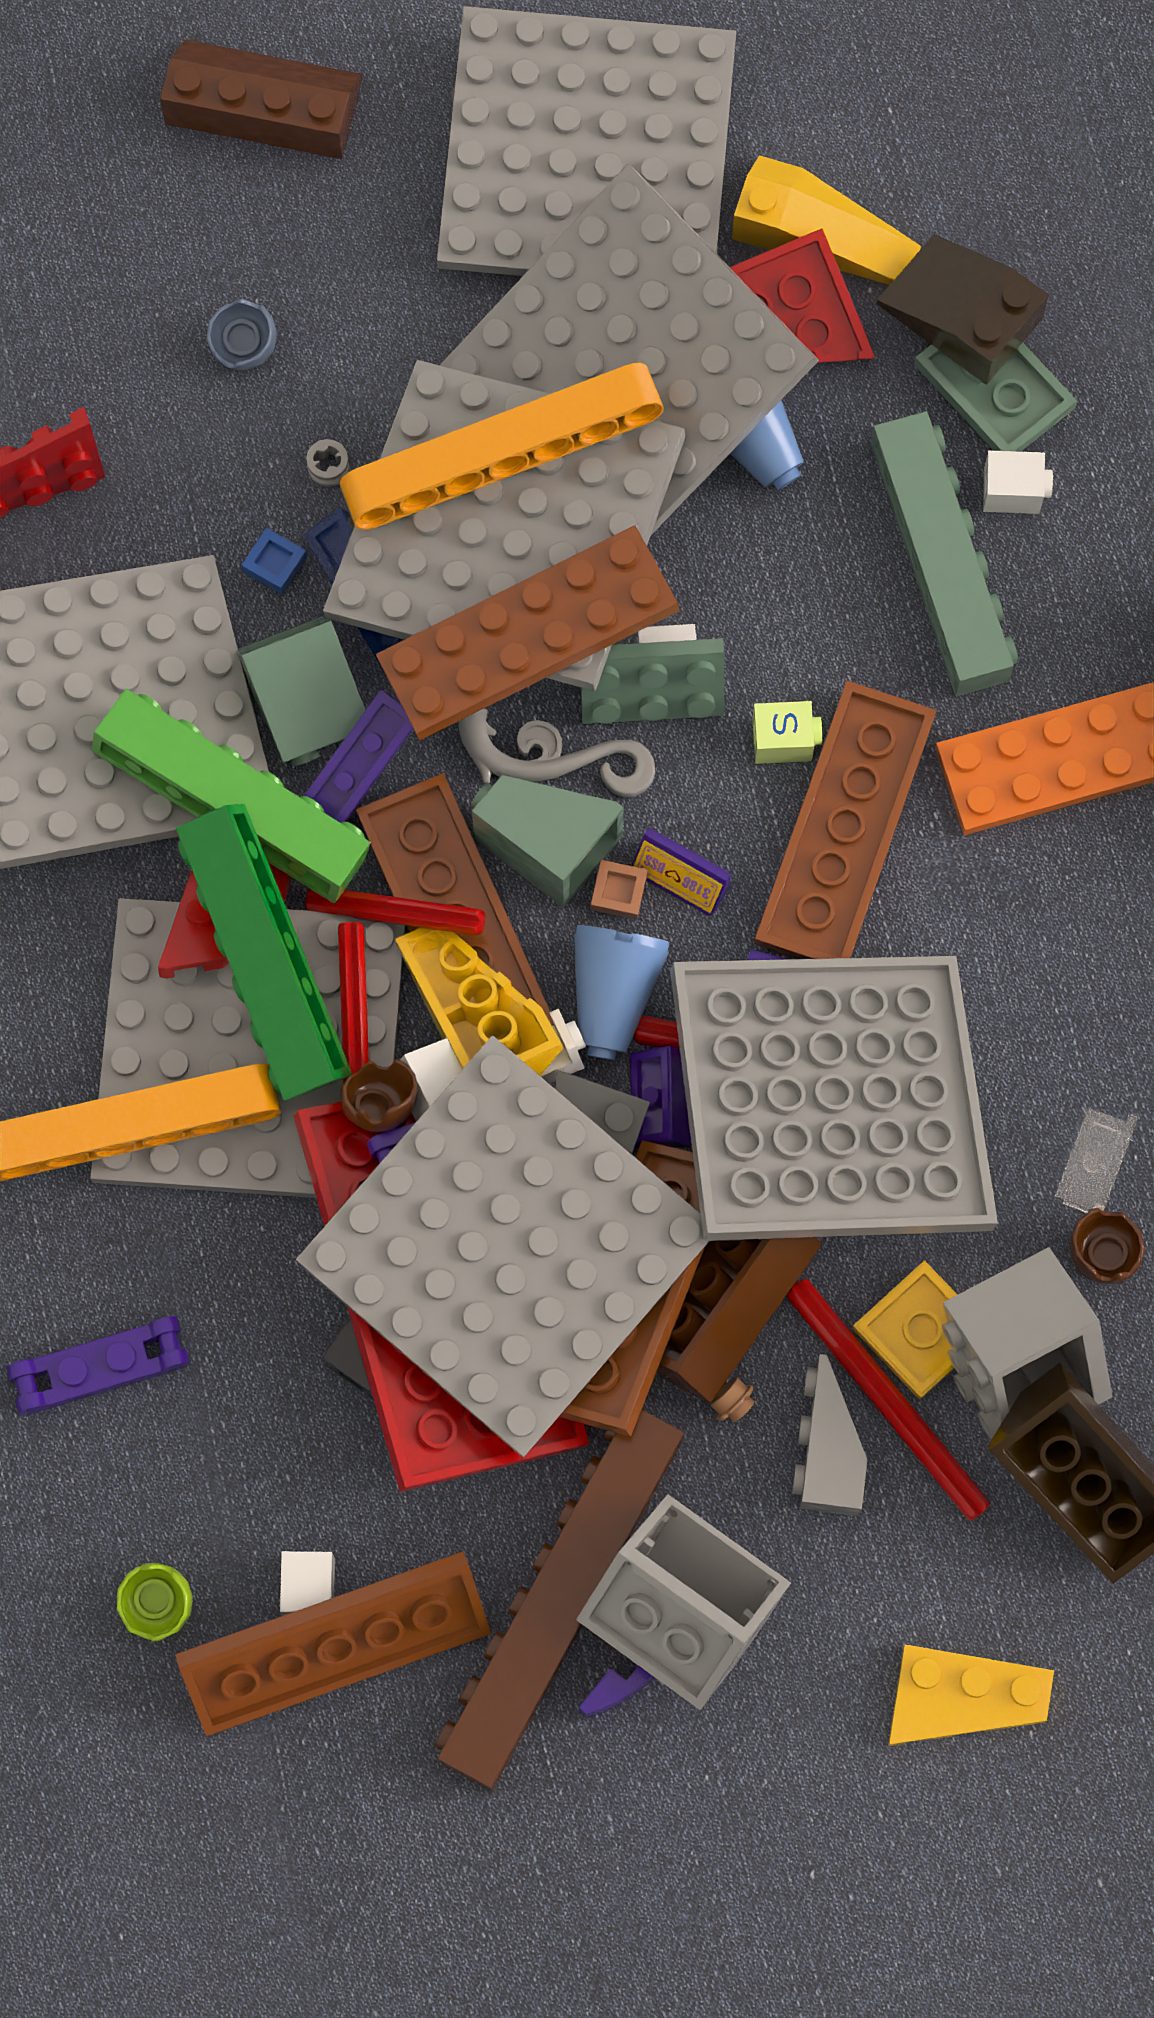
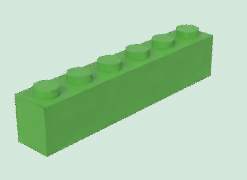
(203, 777)

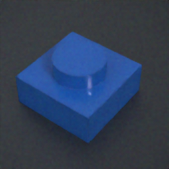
(274, 561)

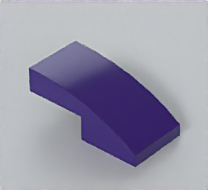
(613, 1691)

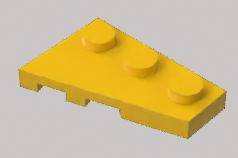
(964, 1694)

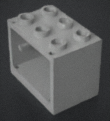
(1018, 1330)
(683, 1601)

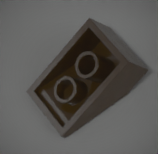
(965, 305)

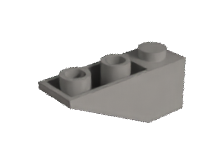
(834, 1455)

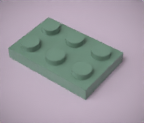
(1012, 407)
(658, 682)

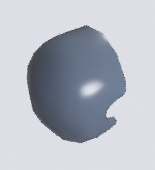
(241, 335)

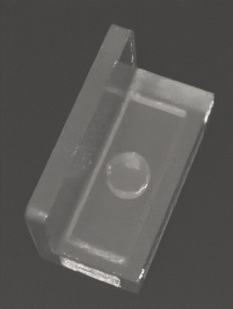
(1095, 1160)

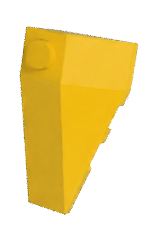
(789, 202)
(474, 1001)

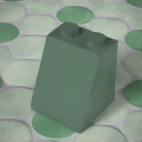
(302, 689)
(546, 832)

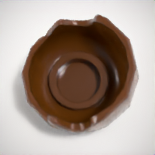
(379, 1096)
(1106, 1247)

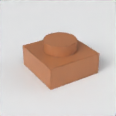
(619, 889)

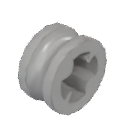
(322, 450)

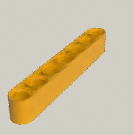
(501, 446)
(136, 1120)

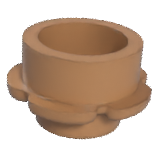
(733, 1400)

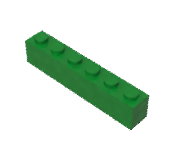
(262, 951)

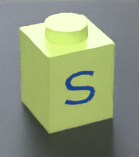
(785, 732)

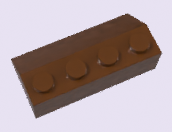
(260, 98)
(728, 1307)

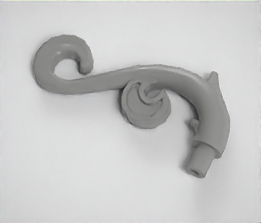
(551, 765)

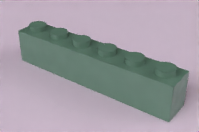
(942, 553)

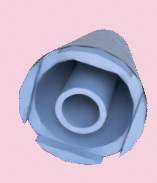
(771, 450)
(613, 985)

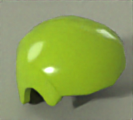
(154, 1601)

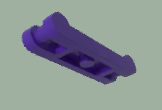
(98, 1366)

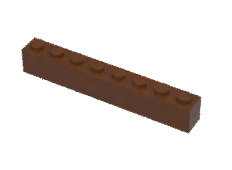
(546, 1615)

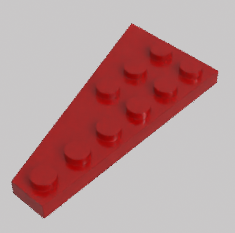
(809, 296)
(50, 464)

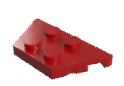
(192, 933)

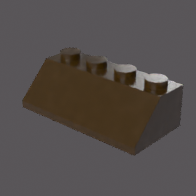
(1080, 1471)

